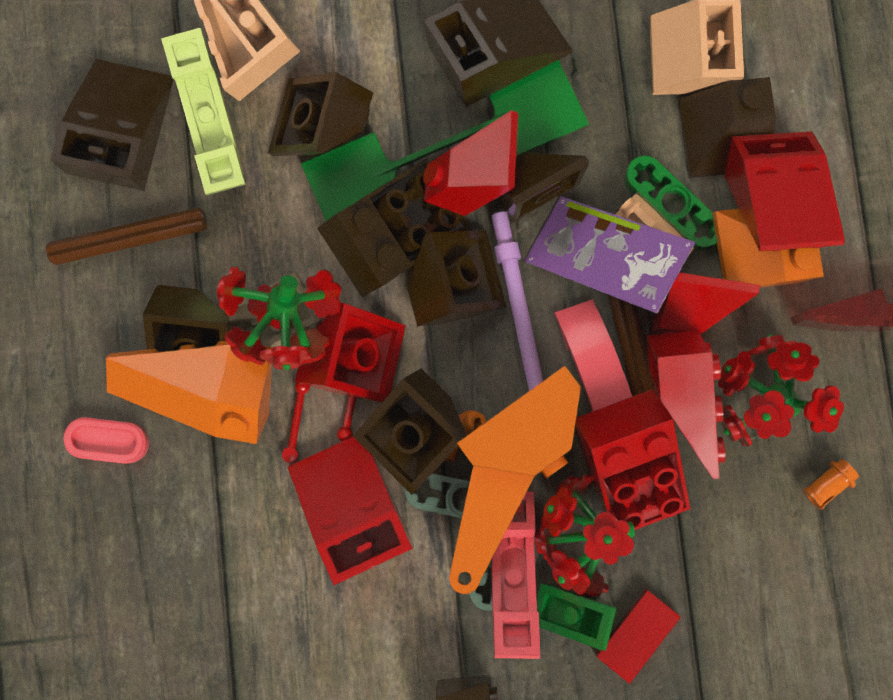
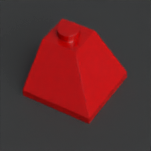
(475, 168)
(700, 303)
(356, 344)

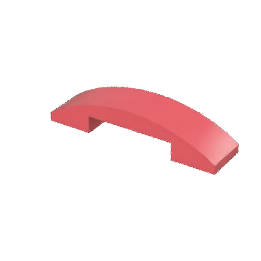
(593, 355)
(514, 588)

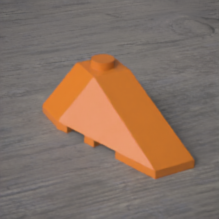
(196, 387)

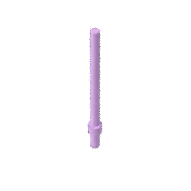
(508, 254)

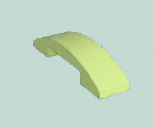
(204, 111)

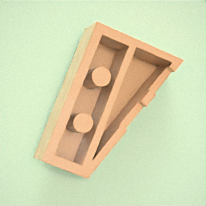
(245, 42)

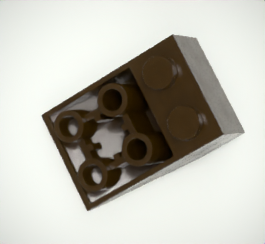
(493, 44)
(113, 125)
(386, 230)

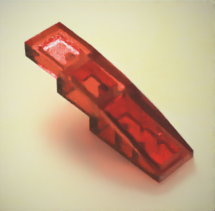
(859, 313)

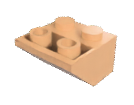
(696, 46)

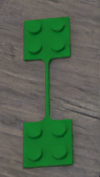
(545, 113)

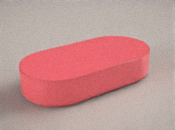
(106, 440)

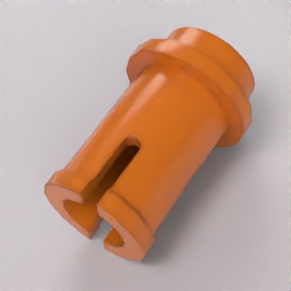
(831, 483)

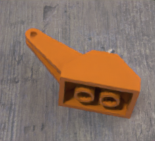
(505, 458)

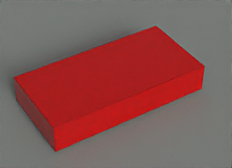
(638, 636)

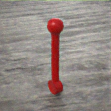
(345, 432)
(290, 453)

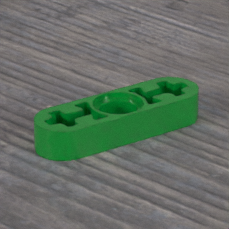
(673, 185)

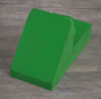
(575, 615)

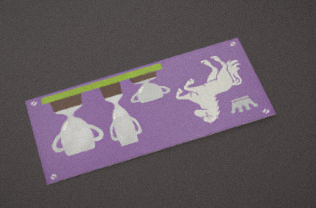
(610, 253)

